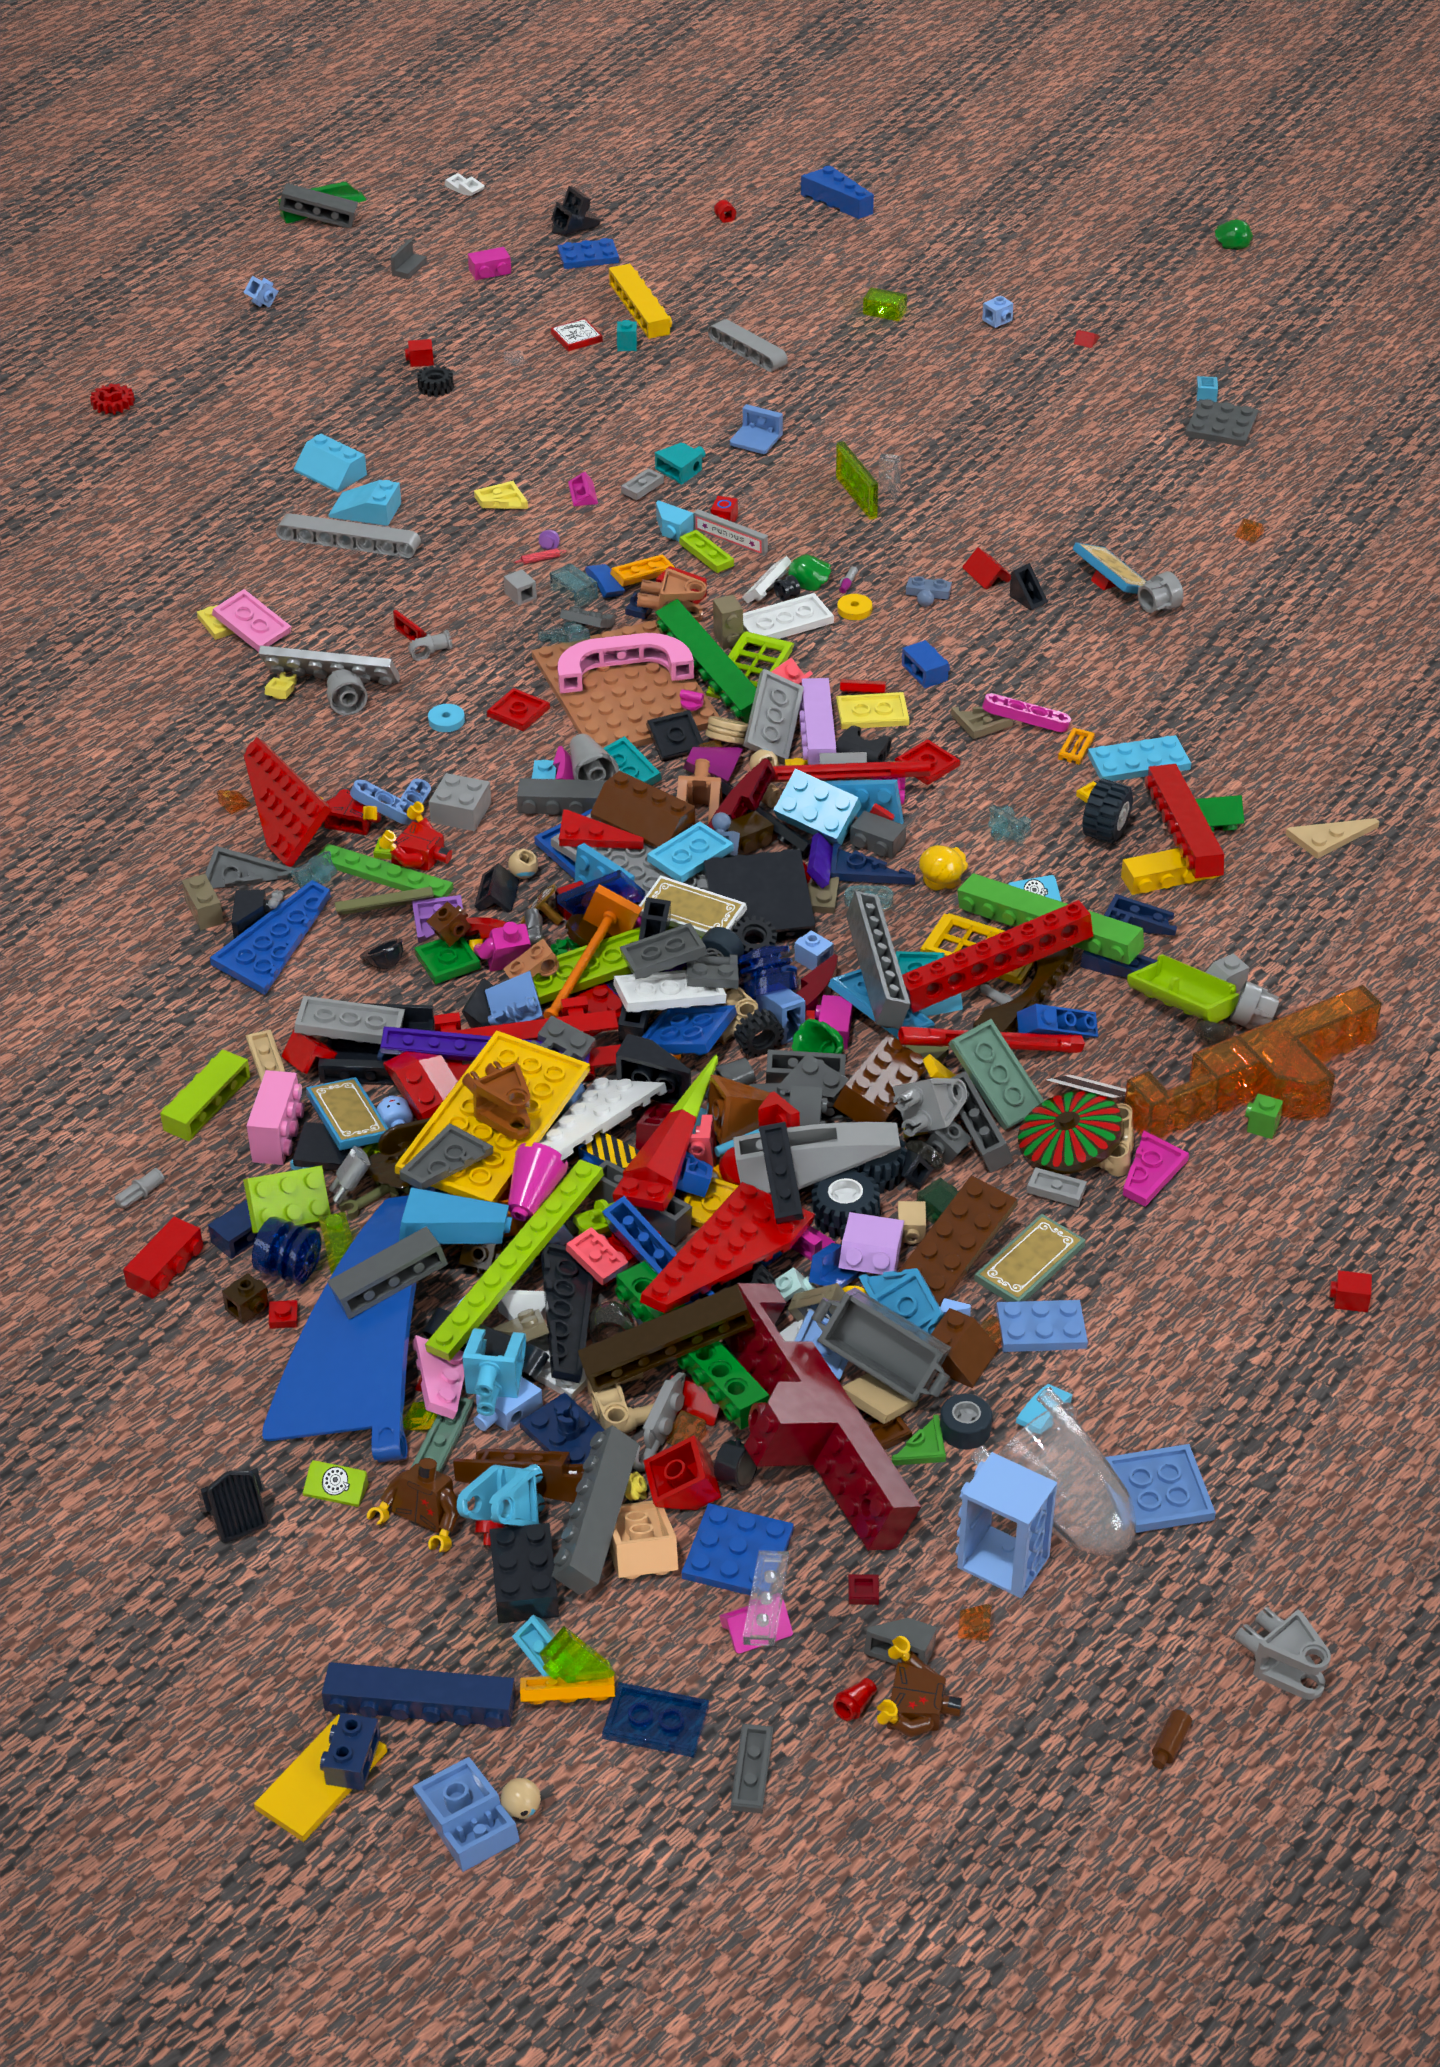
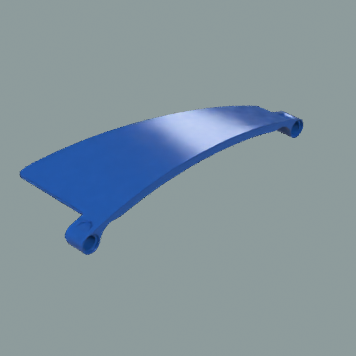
(351, 1369)

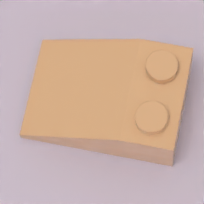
(643, 1541)

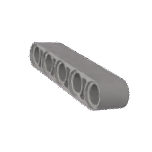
(747, 345)

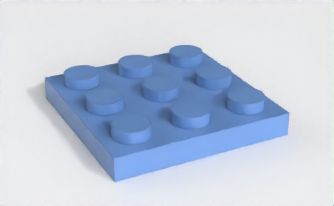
(1164, 1487)

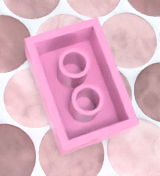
(275, 1117)

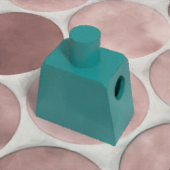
(679, 461)

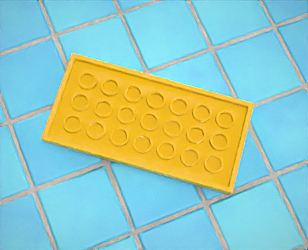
(551, 1083)

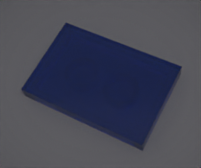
(578, 899)
(655, 1719)

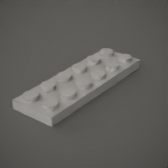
(323, 663)

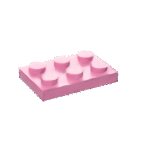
(251, 620)

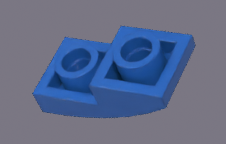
(606, 582)

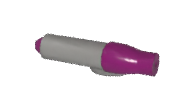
(846, 581)

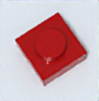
(283, 1314)

